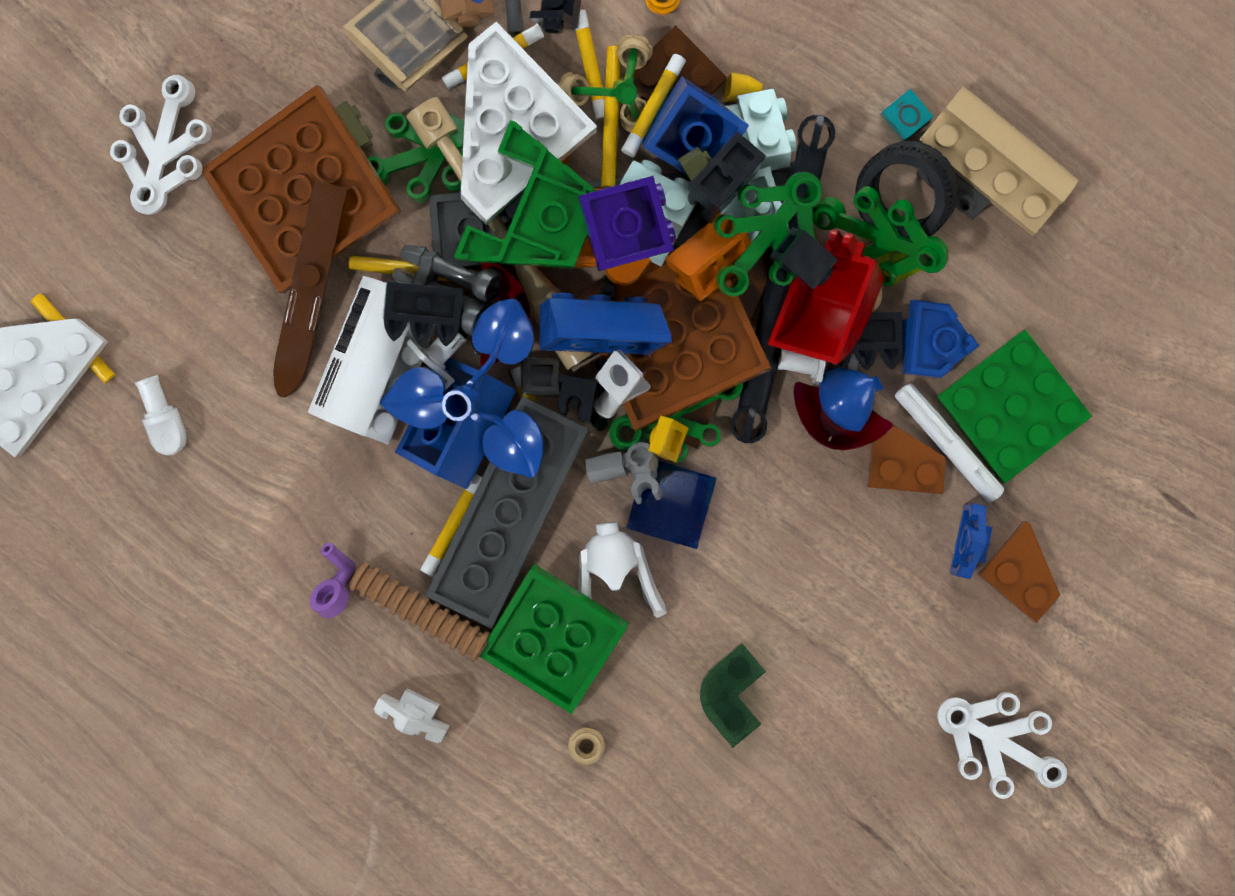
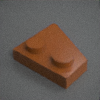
(905, 464)
(1022, 573)

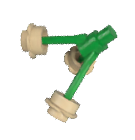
(633, 55)

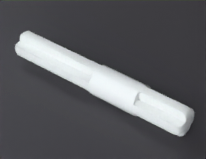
(949, 442)

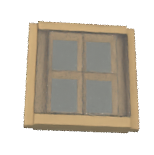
(404, 38)

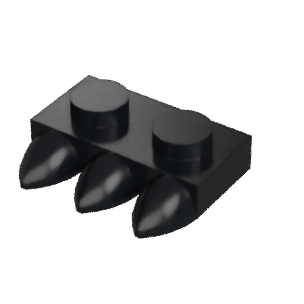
(423, 308)
(880, 334)

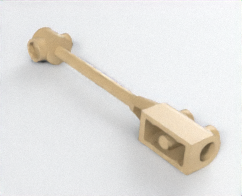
(435, 128)

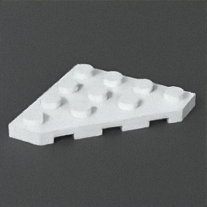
(502, 88)
(38, 372)

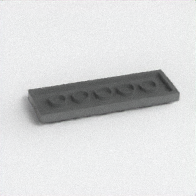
(504, 523)

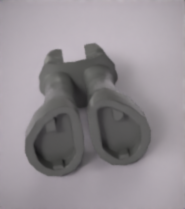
(432, 265)

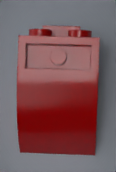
(834, 315)

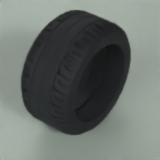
(927, 160)

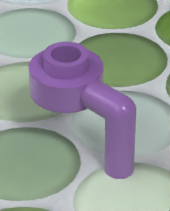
(331, 595)

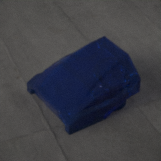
(680, 511)

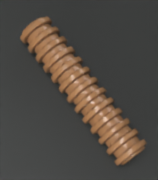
(419, 611)

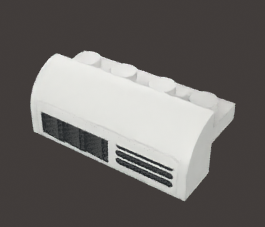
(364, 367)

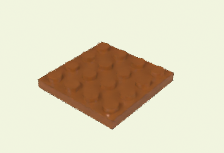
(271, 177)
(708, 349)

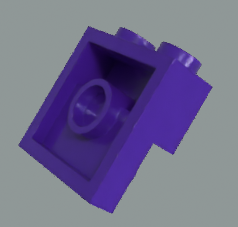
(627, 223)

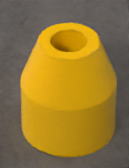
(740, 84)

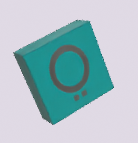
(907, 115)

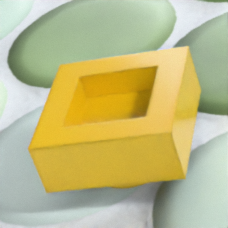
(667, 438)

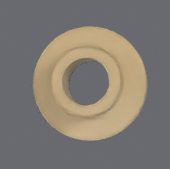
(581, 756)

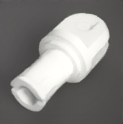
(161, 421)

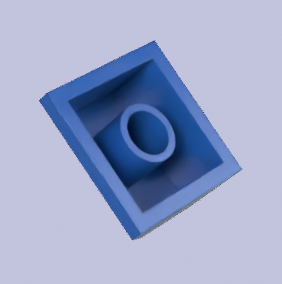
(690, 121)

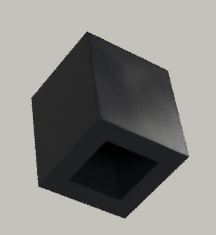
(804, 258)

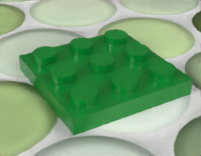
(1013, 406)
(553, 639)

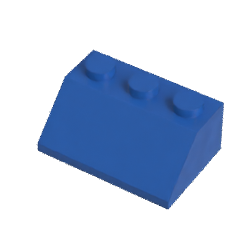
(602, 325)
(456, 447)

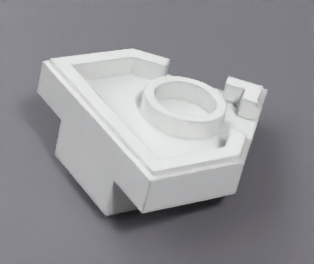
(413, 715)

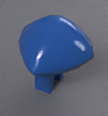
(848, 397)

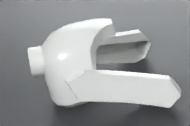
(611, 557)

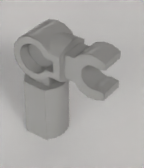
(615, 465)

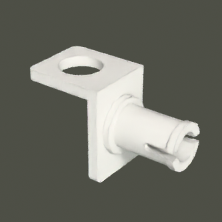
(437, 355)
(804, 364)
(619, 384)

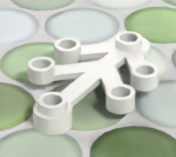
(160, 149)
(996, 739)

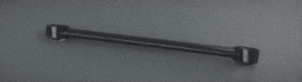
(757, 391)

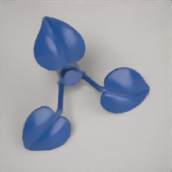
(420, 400)

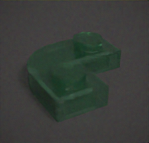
(721, 690)

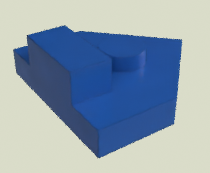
(933, 339)
(971, 541)

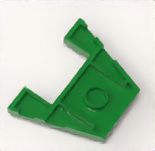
(548, 220)

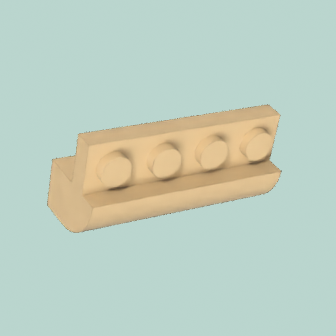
(999, 161)

